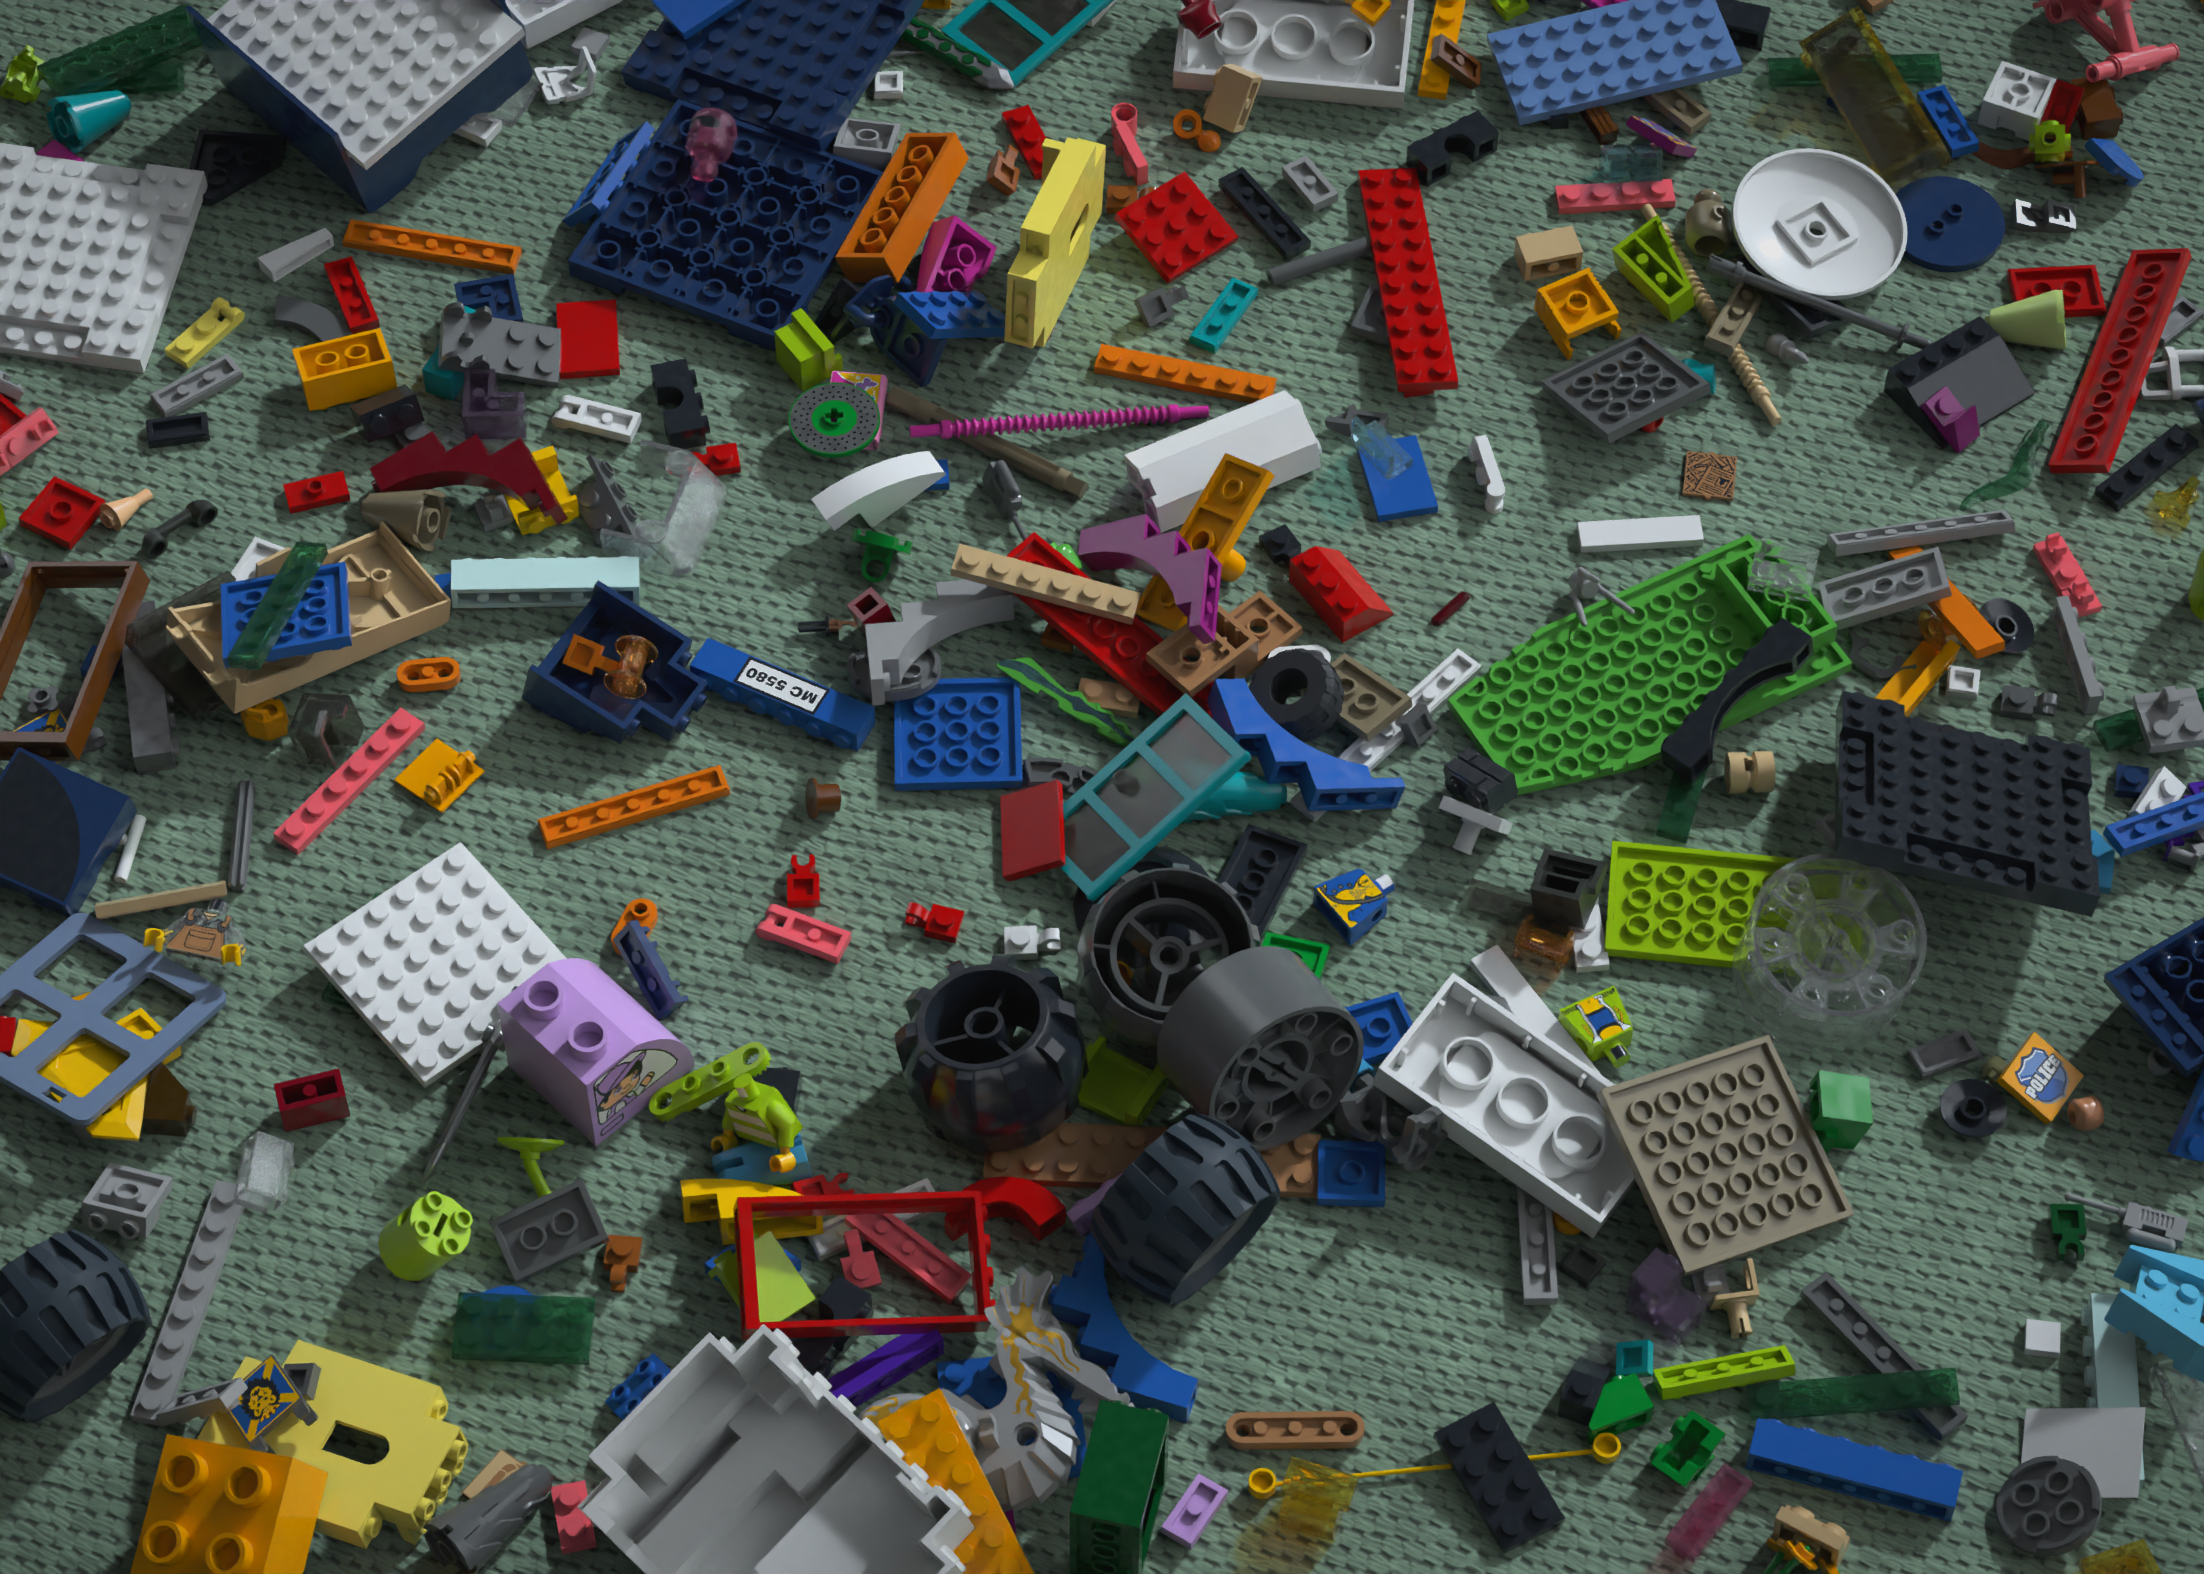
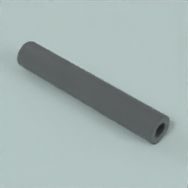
(1318, 261)

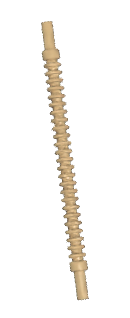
(1706, 306)

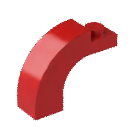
(1013, 1199)

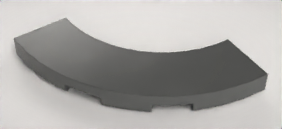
(309, 318)
(1048, 769)

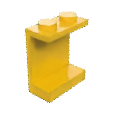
(534, 520)

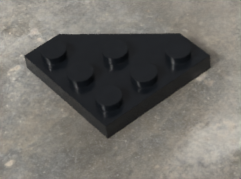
(234, 160)

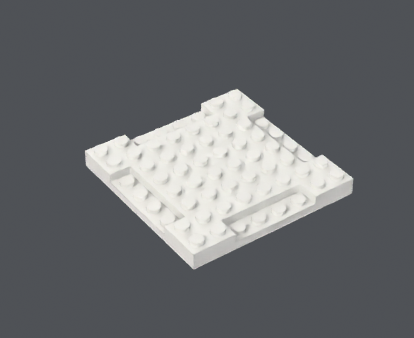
(90, 255)

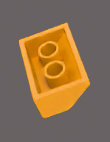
(344, 369)

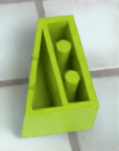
(1654, 269)

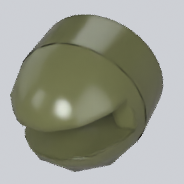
(1993, 1069)

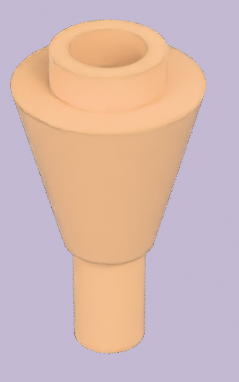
(118, 512)

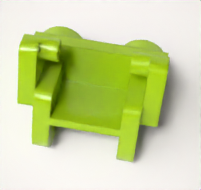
(22, 77)

